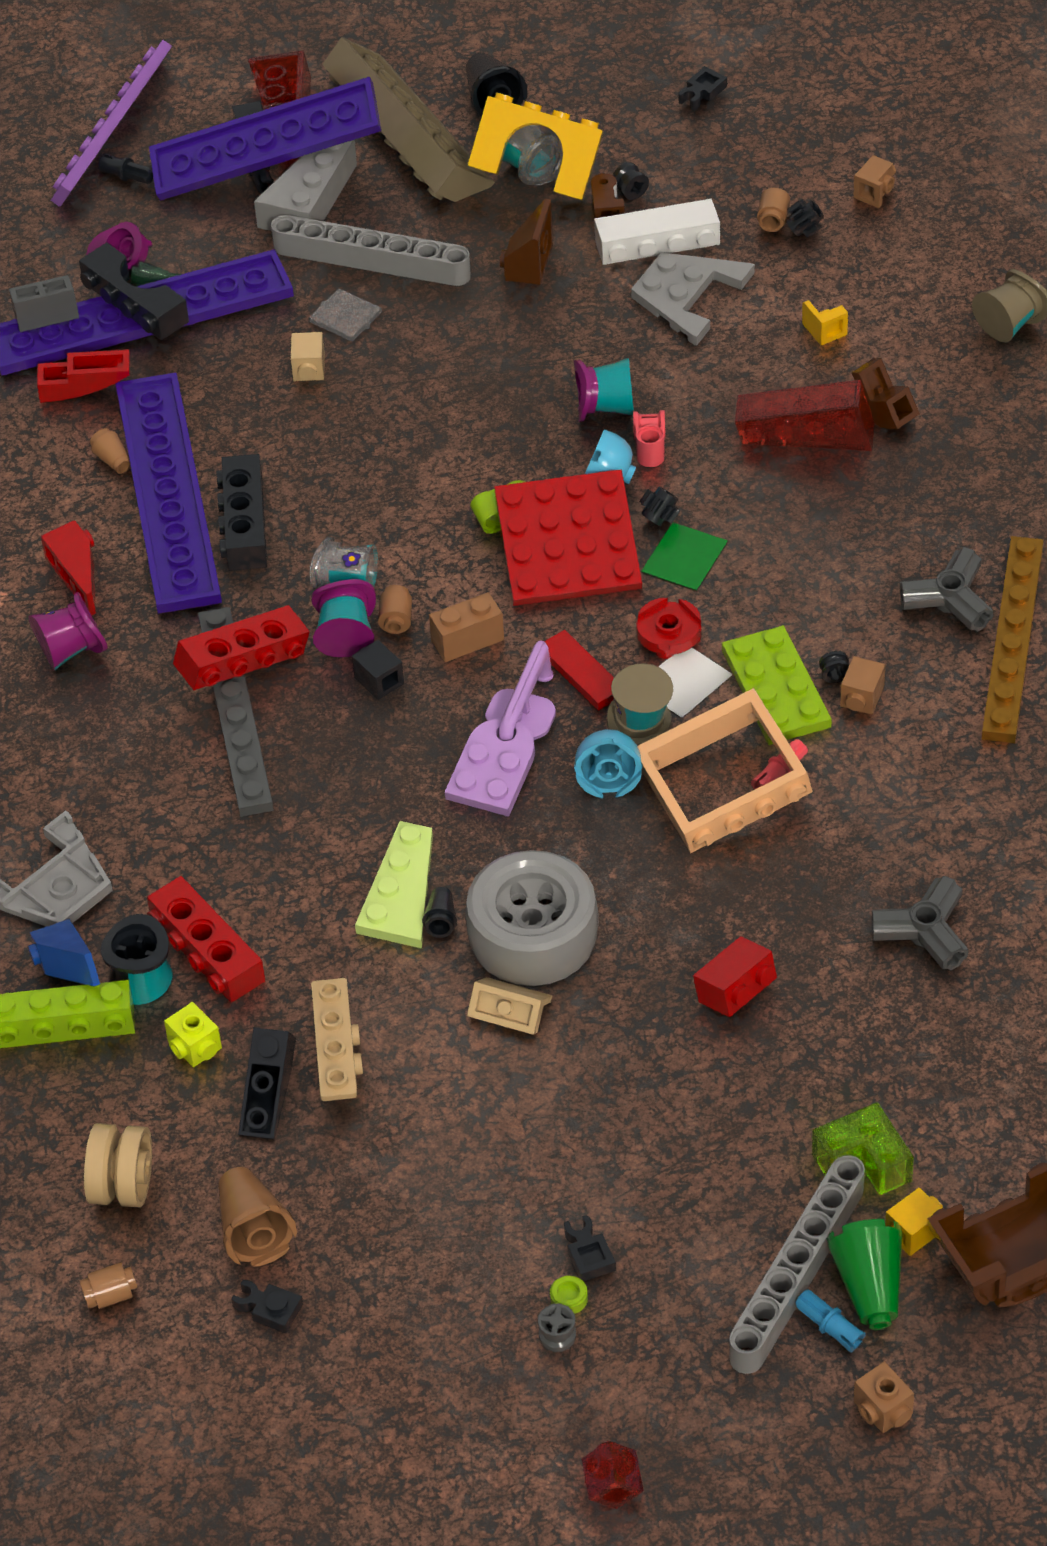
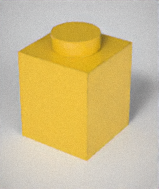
(912, 1217)

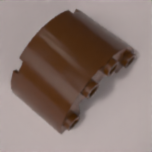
(1003, 1248)

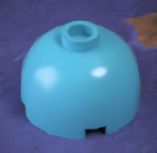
(612, 454)
(608, 763)

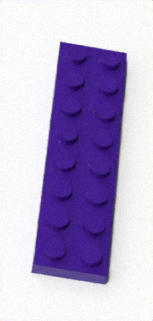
(265, 138)

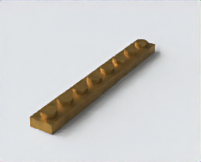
(1012, 640)

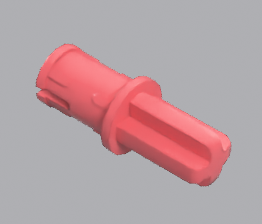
(777, 766)

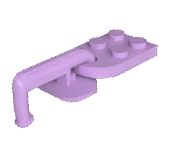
(503, 745)

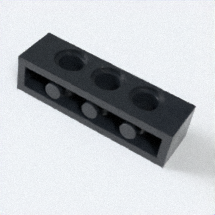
(243, 512)

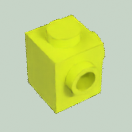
(192, 1035)

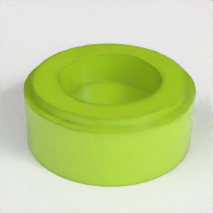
(569, 1292)

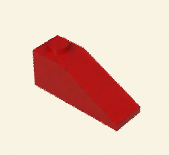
(72, 559)

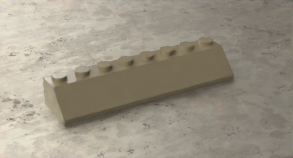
(409, 124)

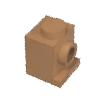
(874, 181)

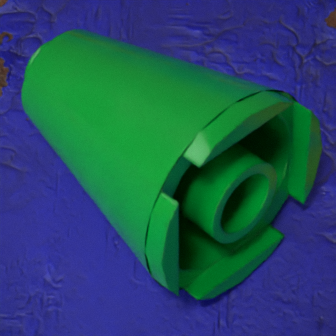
(870, 1268)

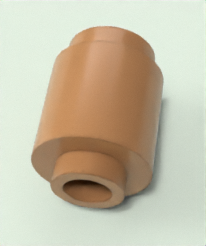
(773, 209)
(395, 609)
(108, 1286)

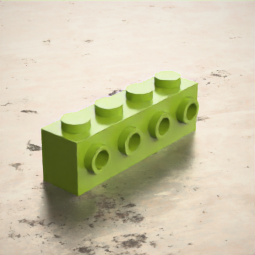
(66, 1014)

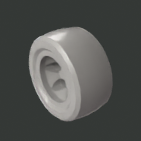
(532, 946)

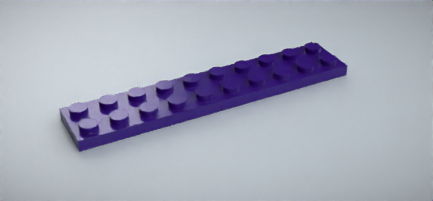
(207, 292)
(168, 493)

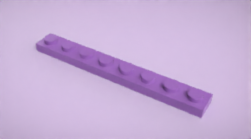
(104, 128)

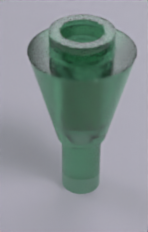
(148, 273)

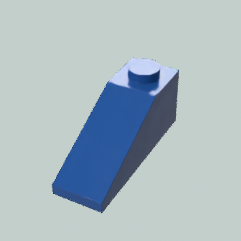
(63, 953)

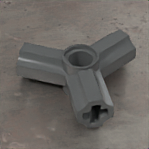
(951, 591)
(926, 924)

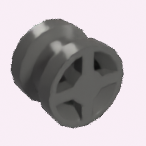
(550, 1320)

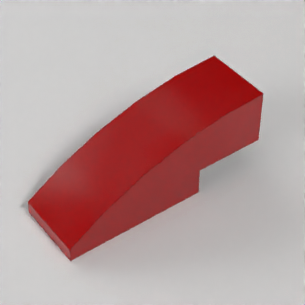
(81, 374)

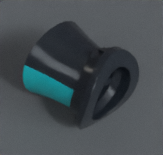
(138, 953)

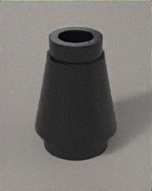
(440, 913)

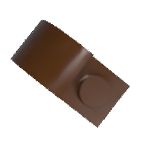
(888, 404)

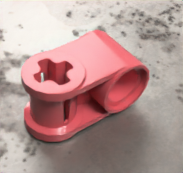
(650, 438)

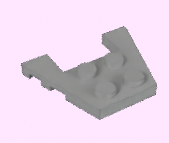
(677, 282)
(64, 885)

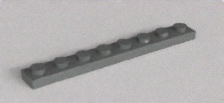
(239, 732)

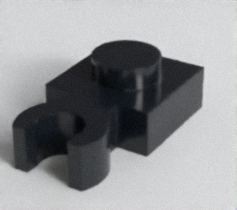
(703, 85)
(587, 1252)
(271, 1308)

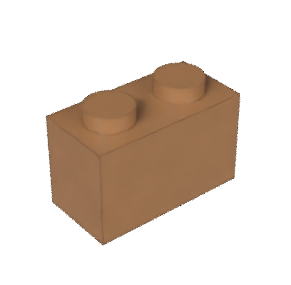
(466, 627)

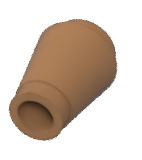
(110, 449)

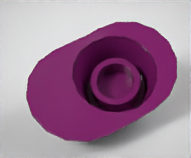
(126, 239)

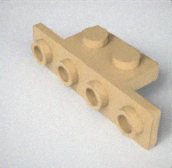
(335, 1040)

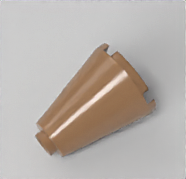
(253, 1219)

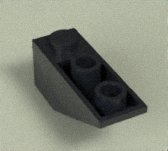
(266, 1082)

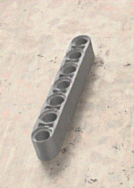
(371, 250)
(796, 1277)

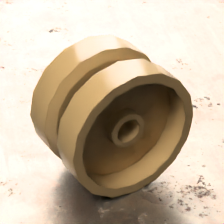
(118, 1165)

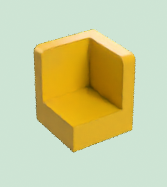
(825, 325)

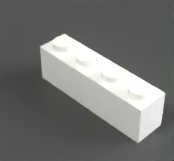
(657, 231)

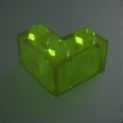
(870, 1138)

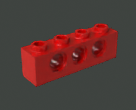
(241, 647)
(206, 940)

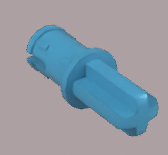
(830, 1320)

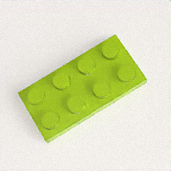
(780, 679)

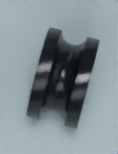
(834, 666)

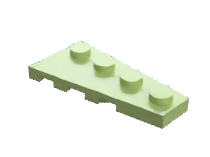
(399, 889)

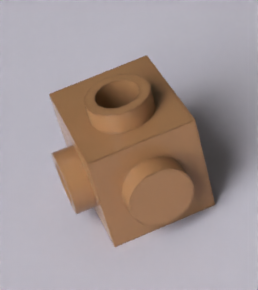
(883, 1398)

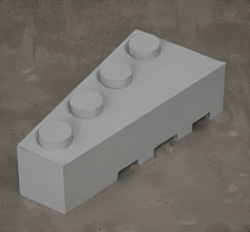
(308, 186)

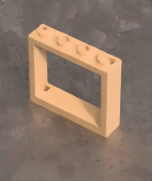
(704, 731)

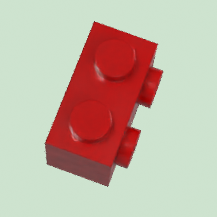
(735, 976)

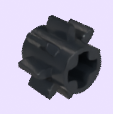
(804, 218)
(659, 506)

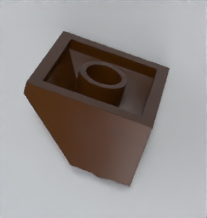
(530, 247)

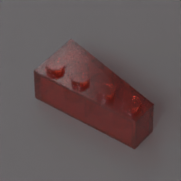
(281, 77)
(807, 417)

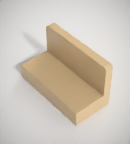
(507, 1005)

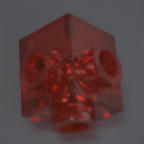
(612, 1474)

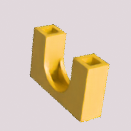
(504, 118)

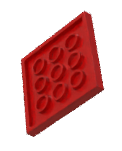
(567, 537)

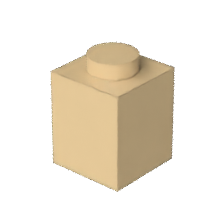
(307, 356)

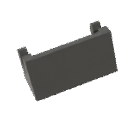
(44, 303)

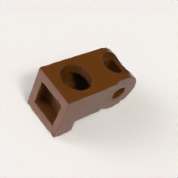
(605, 196)

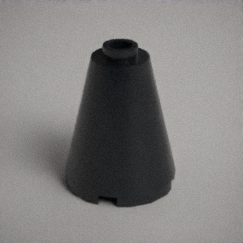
(490, 76)

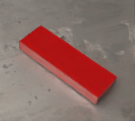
(580, 669)

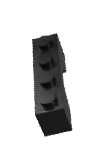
(155, 309)

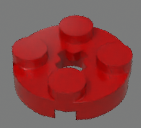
(668, 641)

